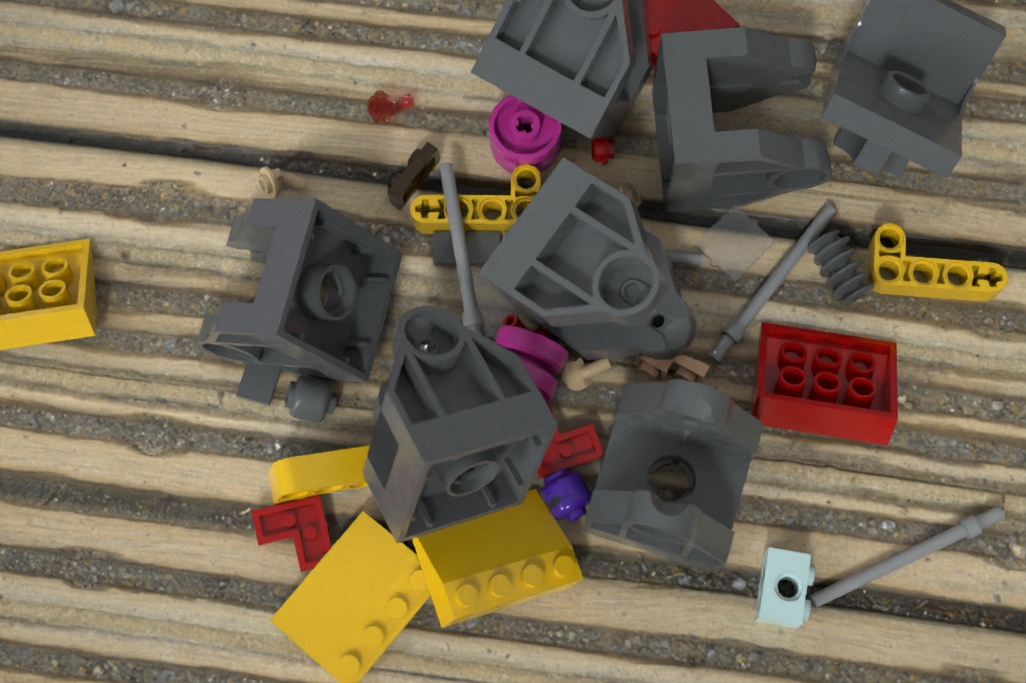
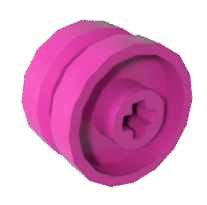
(523, 135)
(539, 355)

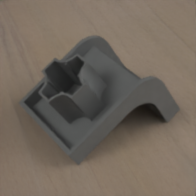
(907, 82)

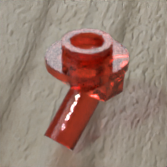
(382, 108)

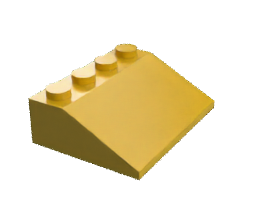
(47, 294)
(496, 561)
(355, 600)

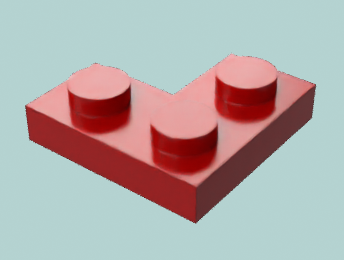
(570, 450)
(299, 521)

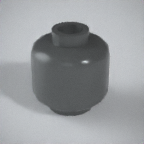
(310, 399)

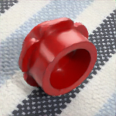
(602, 150)

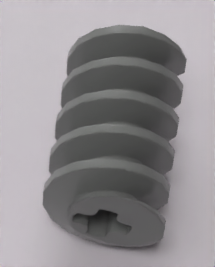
(840, 268)

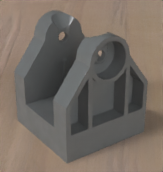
(571, 59)
(722, 73)
(591, 271)
(287, 322)
(453, 428)
(712, 445)

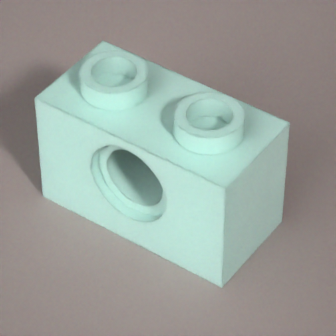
(771, 605)

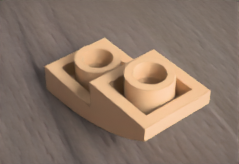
(683, 366)

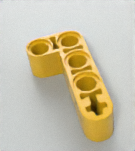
(478, 205)
(934, 270)
(317, 474)

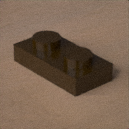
(419, 167)

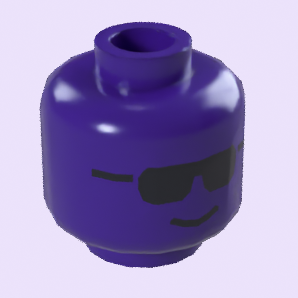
(566, 495)

